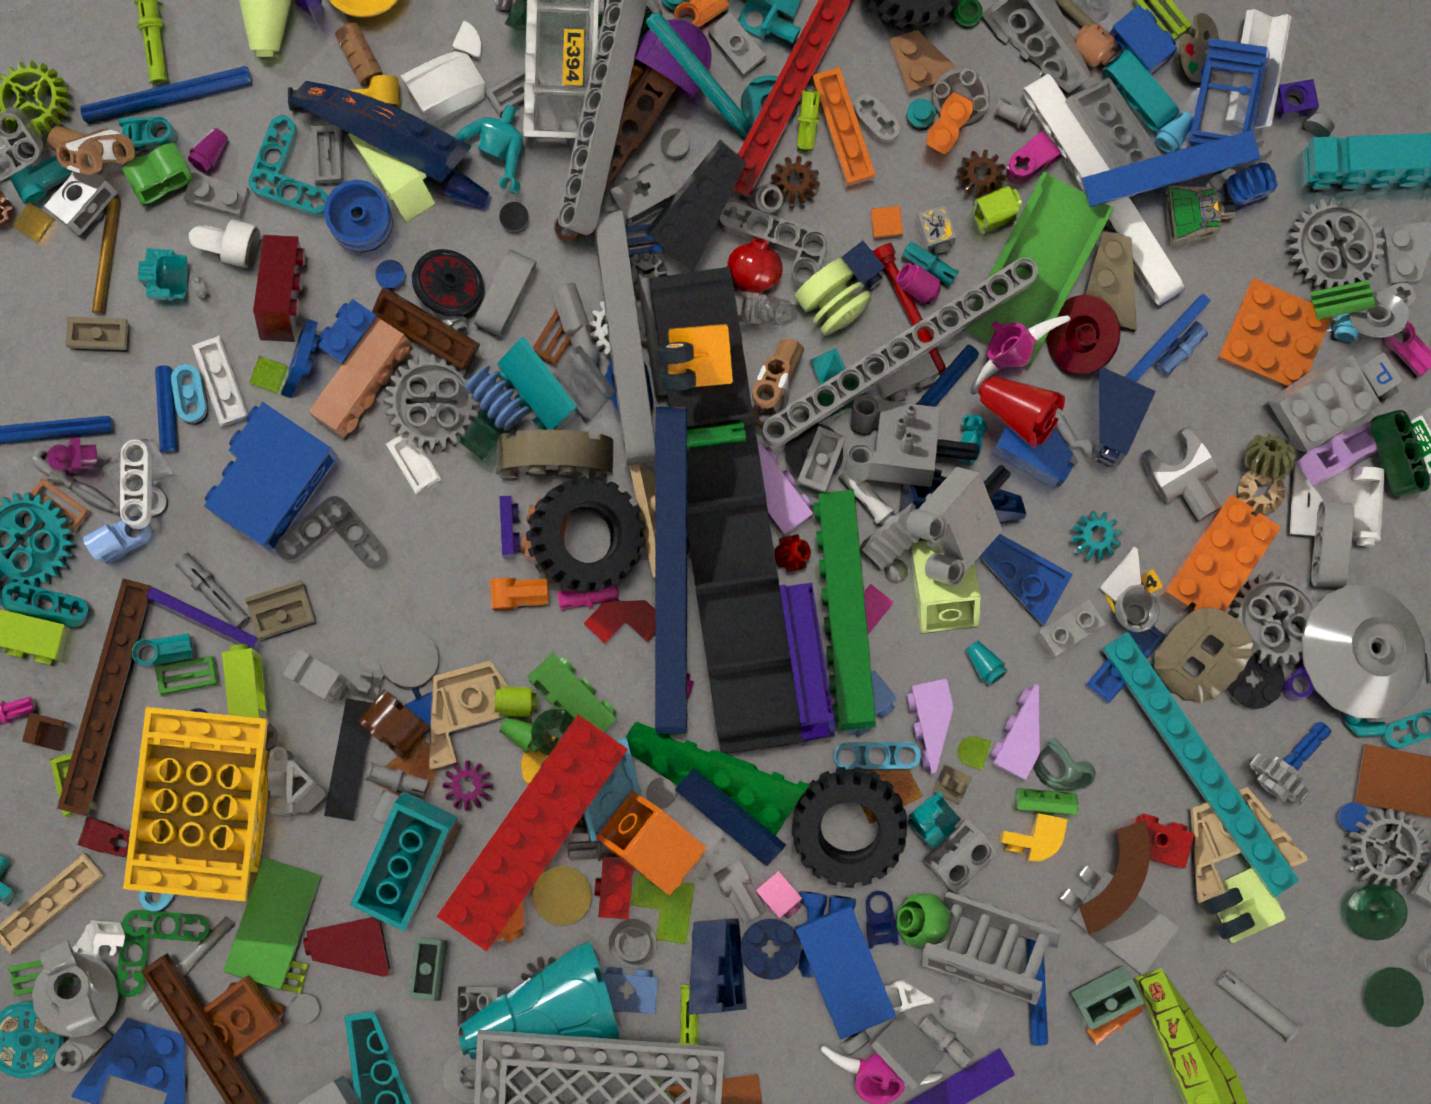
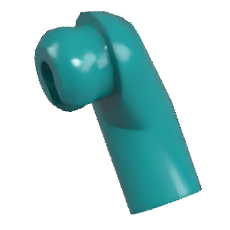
(1363, 728)

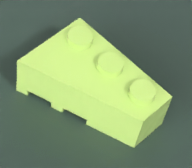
(400, 180)

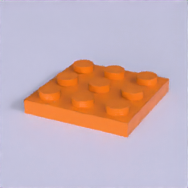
(1274, 335)

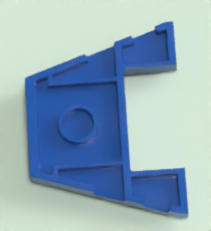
(139, 1055)

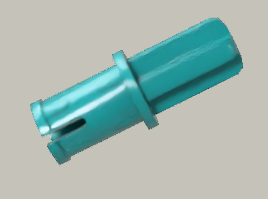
(929, 262)

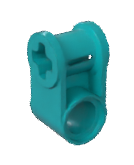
(143, 132)

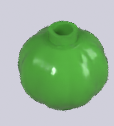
(923, 920)

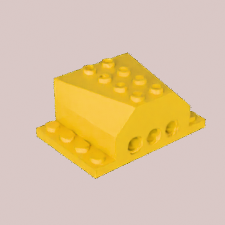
(198, 804)

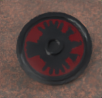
(447, 282)

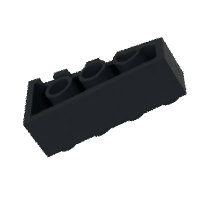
(696, 207)

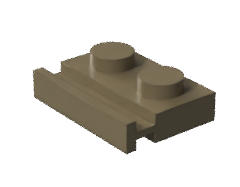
(280, 610)

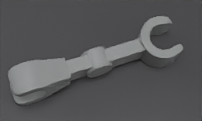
(1219, 180)

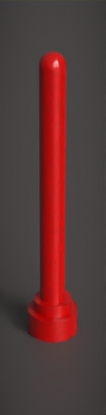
(886, 255)

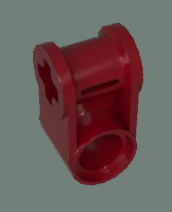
(103, 837)

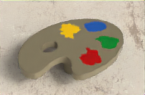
(1194, 50)

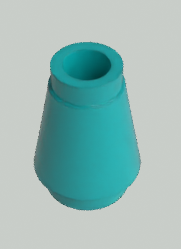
(987, 664)

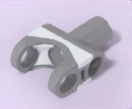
(1186, 477)

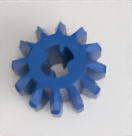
(1251, 183)

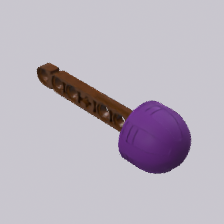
(662, 75)

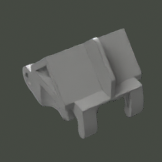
(292, 783)

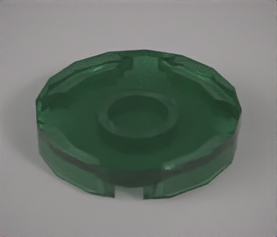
(1393, 997)

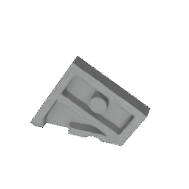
(1407, 251)

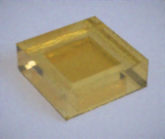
(33, 222)

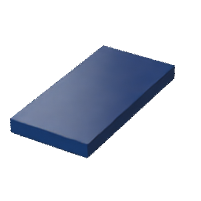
(845, 972)

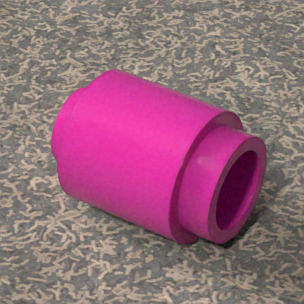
(918, 283)

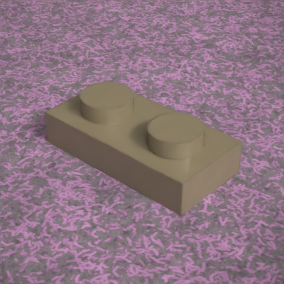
(96, 333)

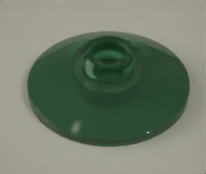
(1380, 923)

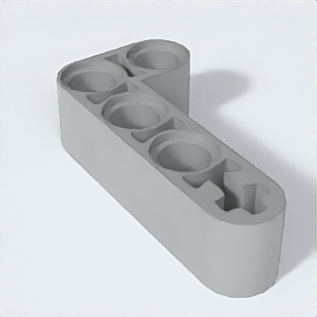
(13, 139)
(775, 227)

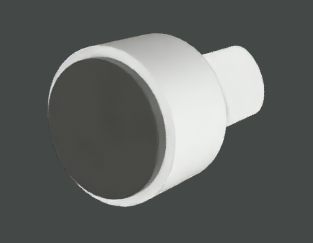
(235, 245)

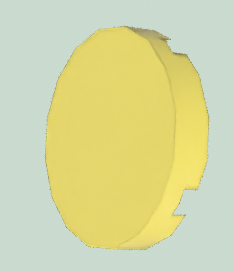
(562, 895)

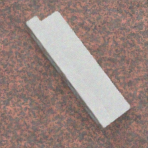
(1271, 33)

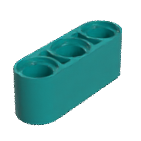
(1141, 90)

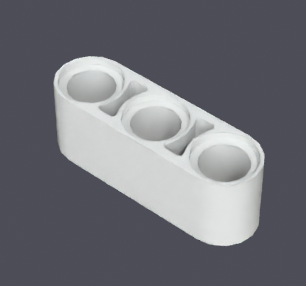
(130, 471)

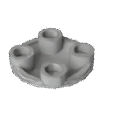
(967, 83)

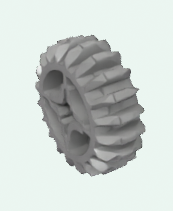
(1383, 861)

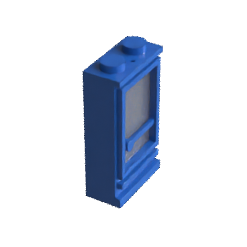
(1229, 90)

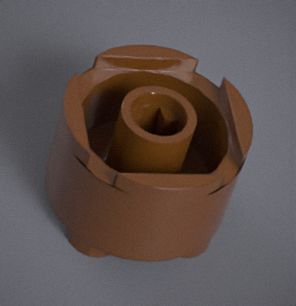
(394, 724)

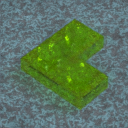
(674, 909)

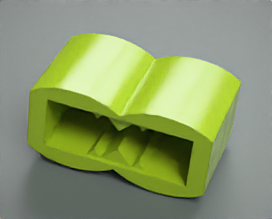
(996, 209)

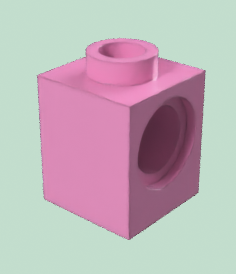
(780, 896)

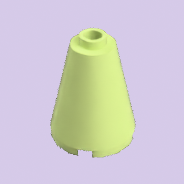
(265, 24)

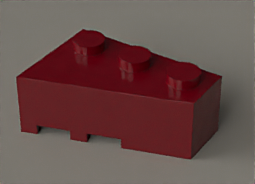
(278, 288)

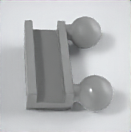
(892, 541)

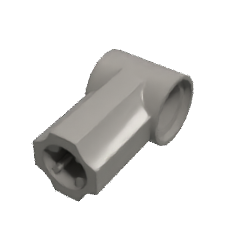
(737, 885)

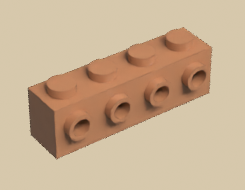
(360, 378)

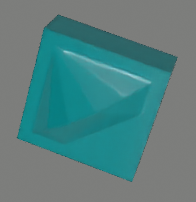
(827, 365)

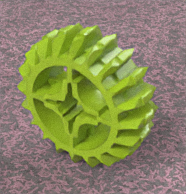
(37, 90)

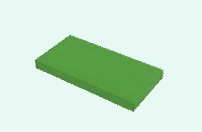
(272, 923)

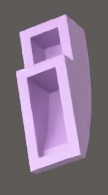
(1338, 454)

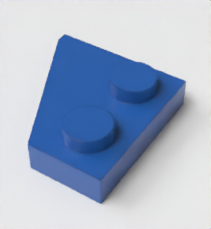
(300, 361)

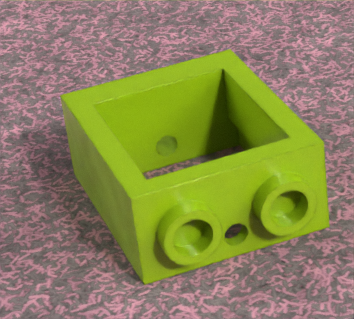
(244, 682)

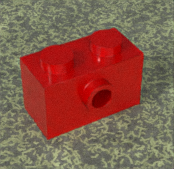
(1168, 844)
(614, 889)

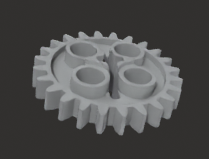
(1361, 238)
(432, 428)
(1298, 613)

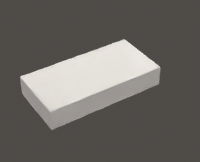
(413, 463)

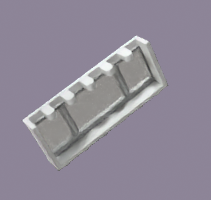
(549, 106)

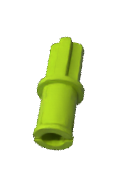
(808, 119)

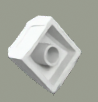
(445, 86)

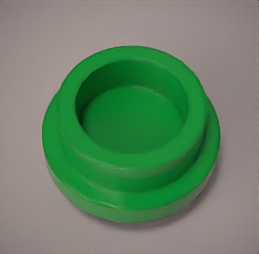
(968, 12)

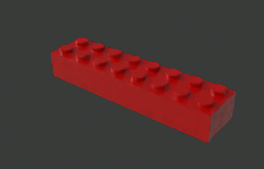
(532, 833)

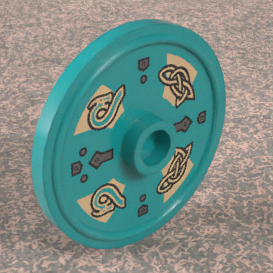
(25, 1043)

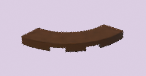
(1126, 882)

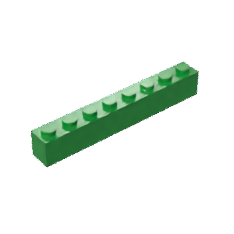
(846, 610)

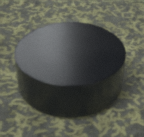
(514, 217)

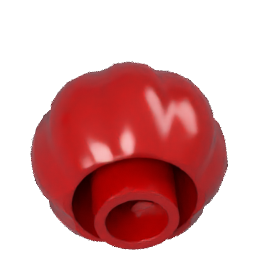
(755, 266)

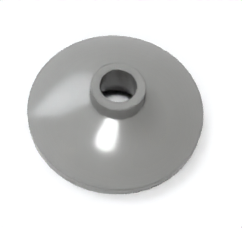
(1383, 321)

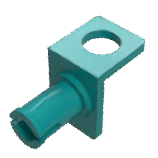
(771, 23)

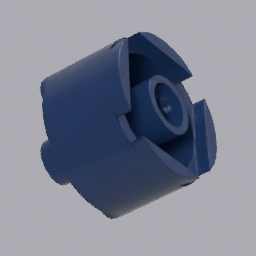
(782, 936)

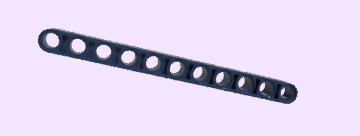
(671, 570)

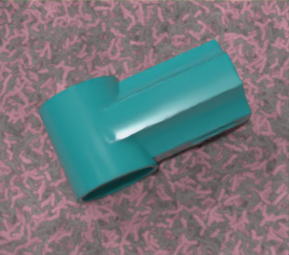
(34, 181)
(166, 650)

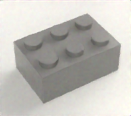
(1324, 402)

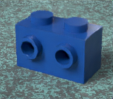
(1144, 38)
(346, 331)

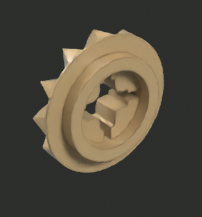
(1247, 488)

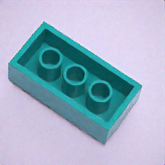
(403, 861)

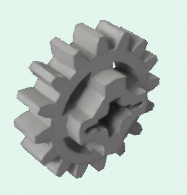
(1279, 779)

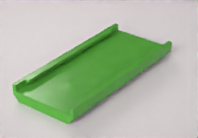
(1058, 235)

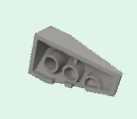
(1042, 36)

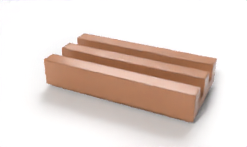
(78, 520)

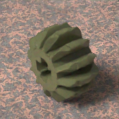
(1269, 456)

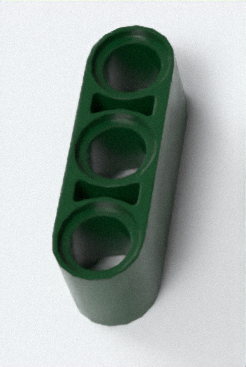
(1400, 453)

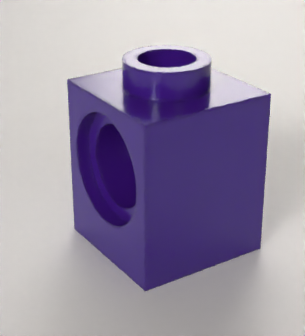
(1304, 91)

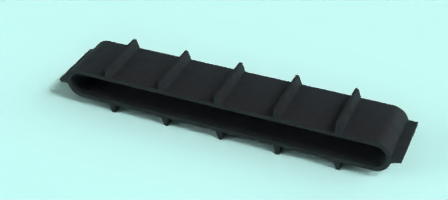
(731, 533)

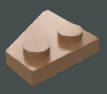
(919, 61)

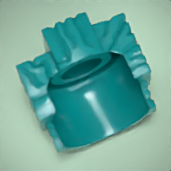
(164, 274)
(933, 820)

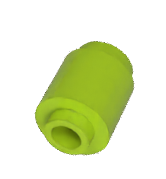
(515, 701)

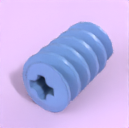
(495, 400)

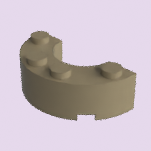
(554, 450)

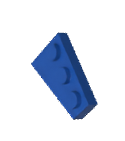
(1027, 575)

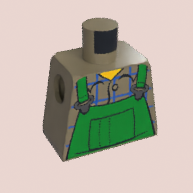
(1195, 213)

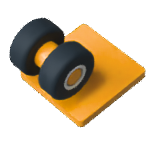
(696, 357)

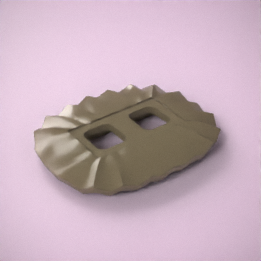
(1186, 641)

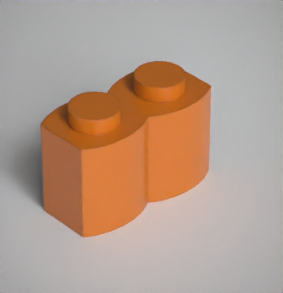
(953, 115)

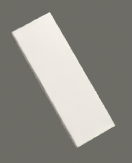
(220, 381)

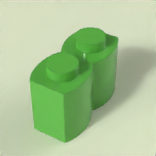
(157, 173)

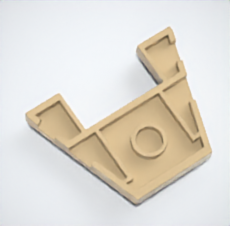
(459, 702)
(1214, 844)

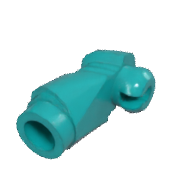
(975, 428)

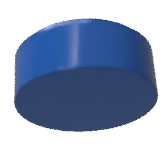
(390, 274)
(1351, 814)

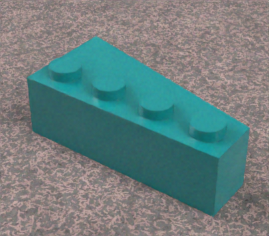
(371, 1062)

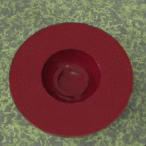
(1087, 338)

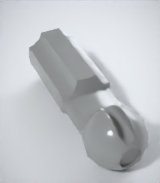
(574, 319)

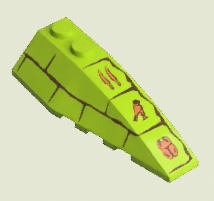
(1191, 1054)

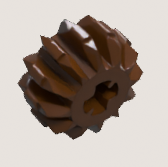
(801, 173)
(970, 174)

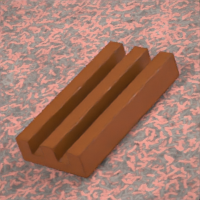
(545, 355)

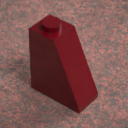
(351, 945)

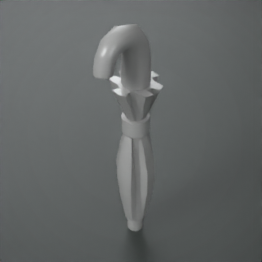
(86, 492)

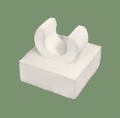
(106, 934)

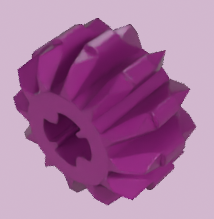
(458, 788)

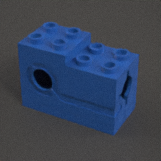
(271, 478)

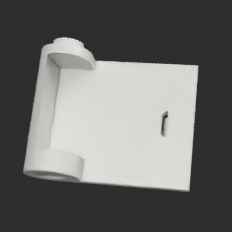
(1357, 486)

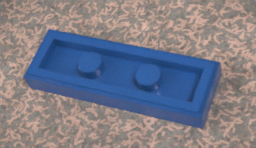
(1106, 680)

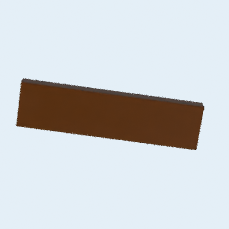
(426, 329)

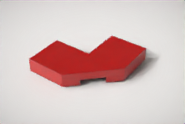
(614, 614)

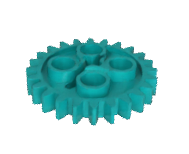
(41, 561)

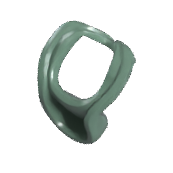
(1077, 775)

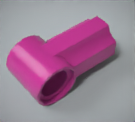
(1411, 351)

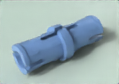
(1182, 348)

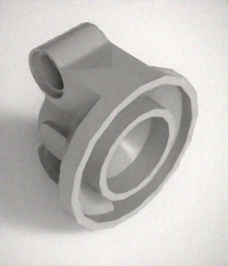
(92, 1004)

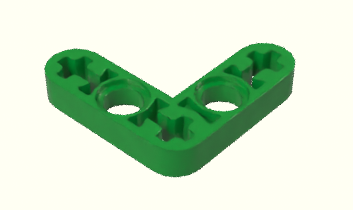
(143, 937)

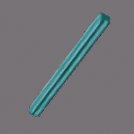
(699, 74)

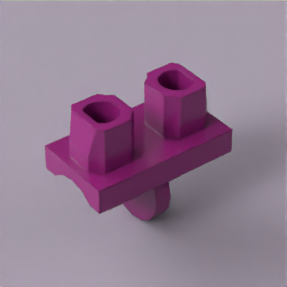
(72, 456)

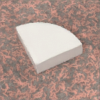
(468, 41)

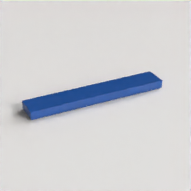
(1170, 168)

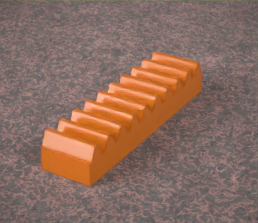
(843, 126)

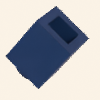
(865, 265)

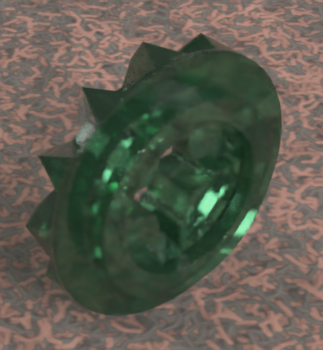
(549, 719)

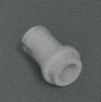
(1014, 113)

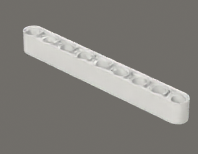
(1084, 160)

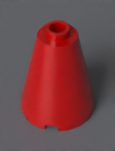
(1022, 407)

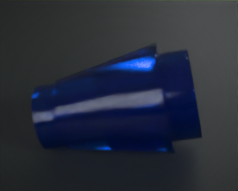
(466, 190)

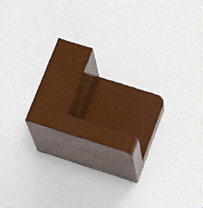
(46, 732)

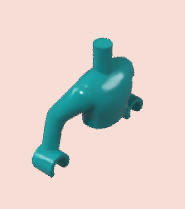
(499, 140)

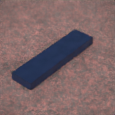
(730, 817)

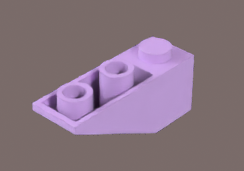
(784, 504)
(933, 711)
(1022, 742)

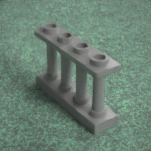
(997, 975)

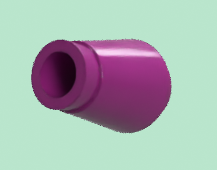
(207, 150)

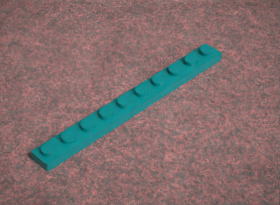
(1200, 765)

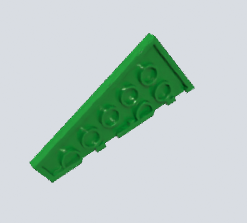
(760, 794)

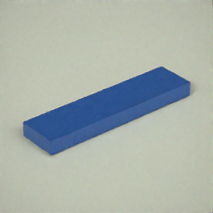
(1168, 338)

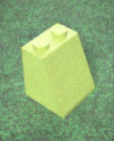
(940, 604)

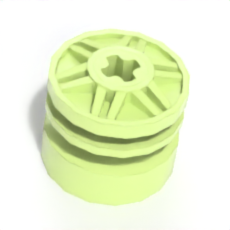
(831, 294)

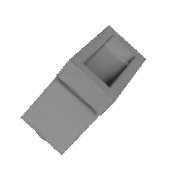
(316, 677)

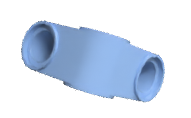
(115, 541)

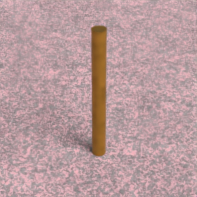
(105, 256)

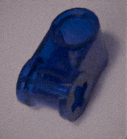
(880, 922)

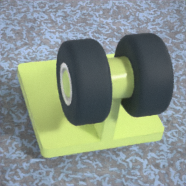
(1244, 907)

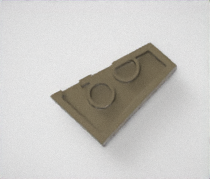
(1114, 276)

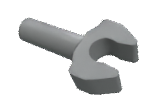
(1071, 440)

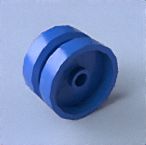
(368, 202)

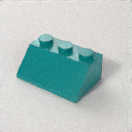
(537, 387)

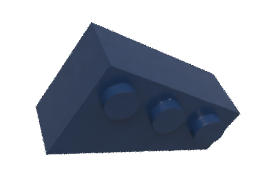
(716, 968)

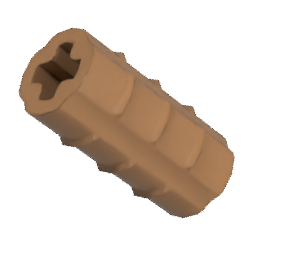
(358, 53)

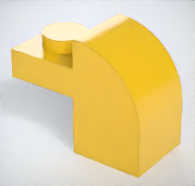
(1044, 841)

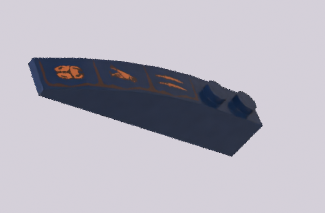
(385, 127)

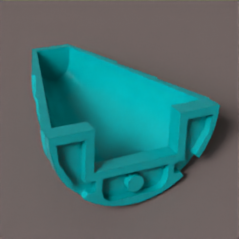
(559, 1000)

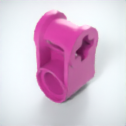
(1035, 156)

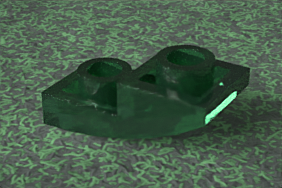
(481, 435)

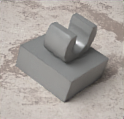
(366, 683)

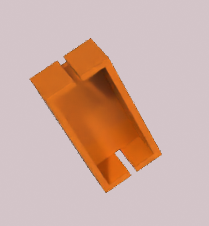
(1222, 557)

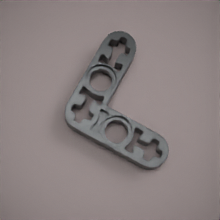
(338, 524)

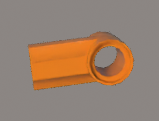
(701, 10)
(511, 593)

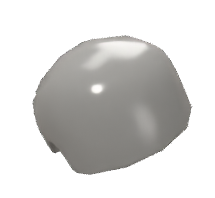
(1137, 609)

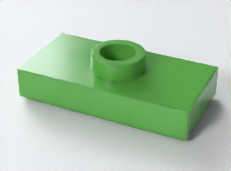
(1047, 801)

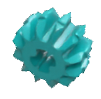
(1086, 532)

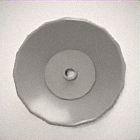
(1341, 654)

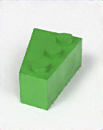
(565, 691)

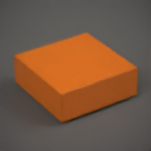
(886, 222)

